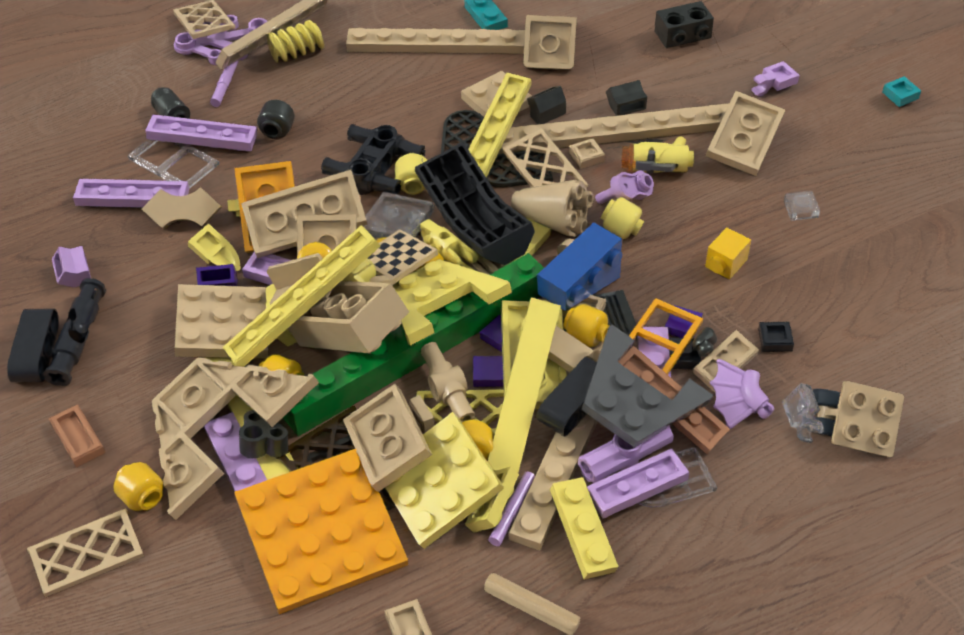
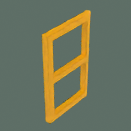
(677, 348)

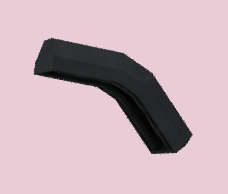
(474, 207)

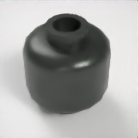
(275, 118)

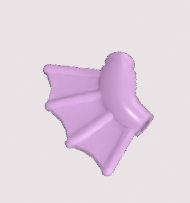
(739, 394)

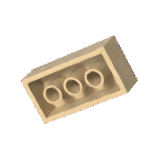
(351, 318)

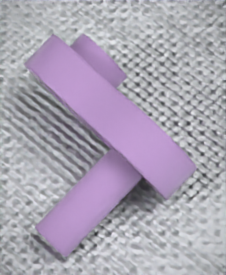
(627, 186)

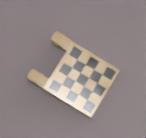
(399, 257)

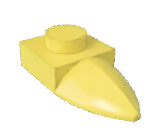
(214, 248)

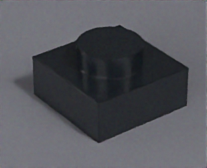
(689, 358)

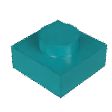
(901, 91)

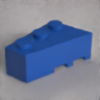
(582, 268)

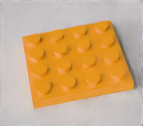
(319, 530)

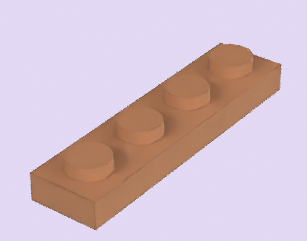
(701, 425)

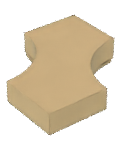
(170, 208)

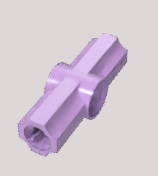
(619, 455)

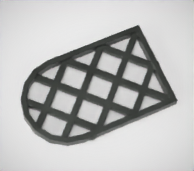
(462, 113)
(515, 182)

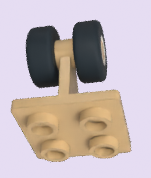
(860, 417)

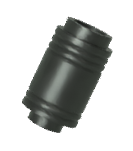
(169, 104)

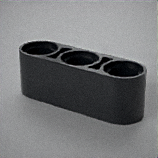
(33, 345)
(563, 406)

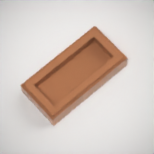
(77, 436)

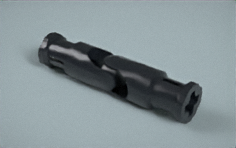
(80, 316)

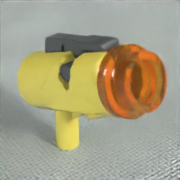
(657, 157)

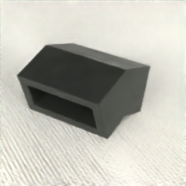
(627, 98)
(547, 105)

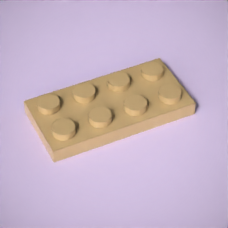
(274, 216)

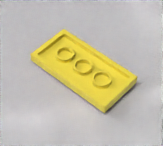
(512, 321)

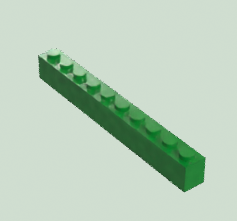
(363, 374)

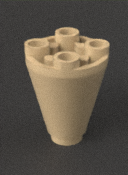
(556, 206)

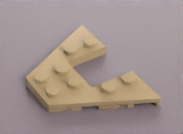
(195, 399)

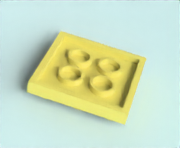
(446, 484)

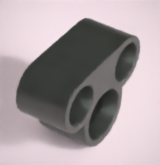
(259, 438)

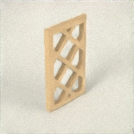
(205, 29)
(552, 149)
(108, 559)

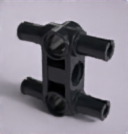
(374, 158)

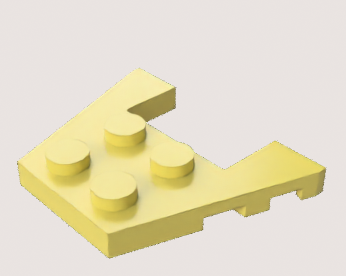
(439, 285)

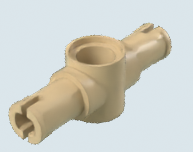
(447, 382)

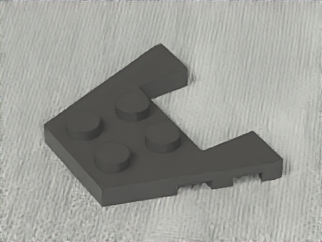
(629, 403)

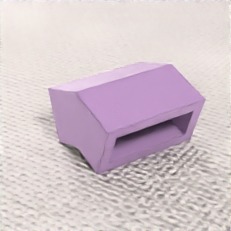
(70, 266)

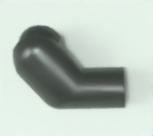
(704, 341)

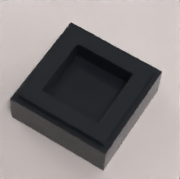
(775, 336)

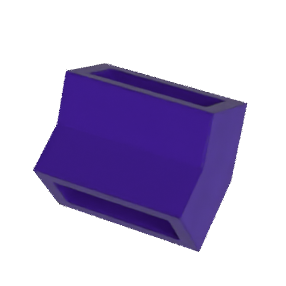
(217, 275)

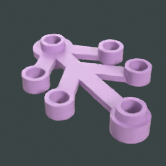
(186, 45)

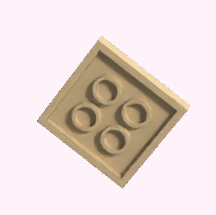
(214, 315)

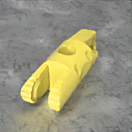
(446, 243)

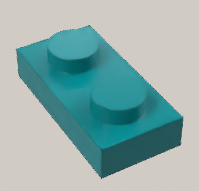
(486, 14)

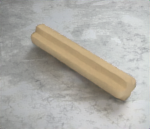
(532, 603)

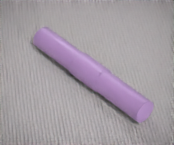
(223, 84)
(511, 509)

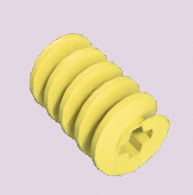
(295, 39)

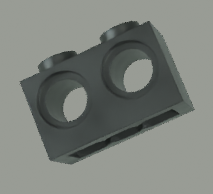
(683, 24)

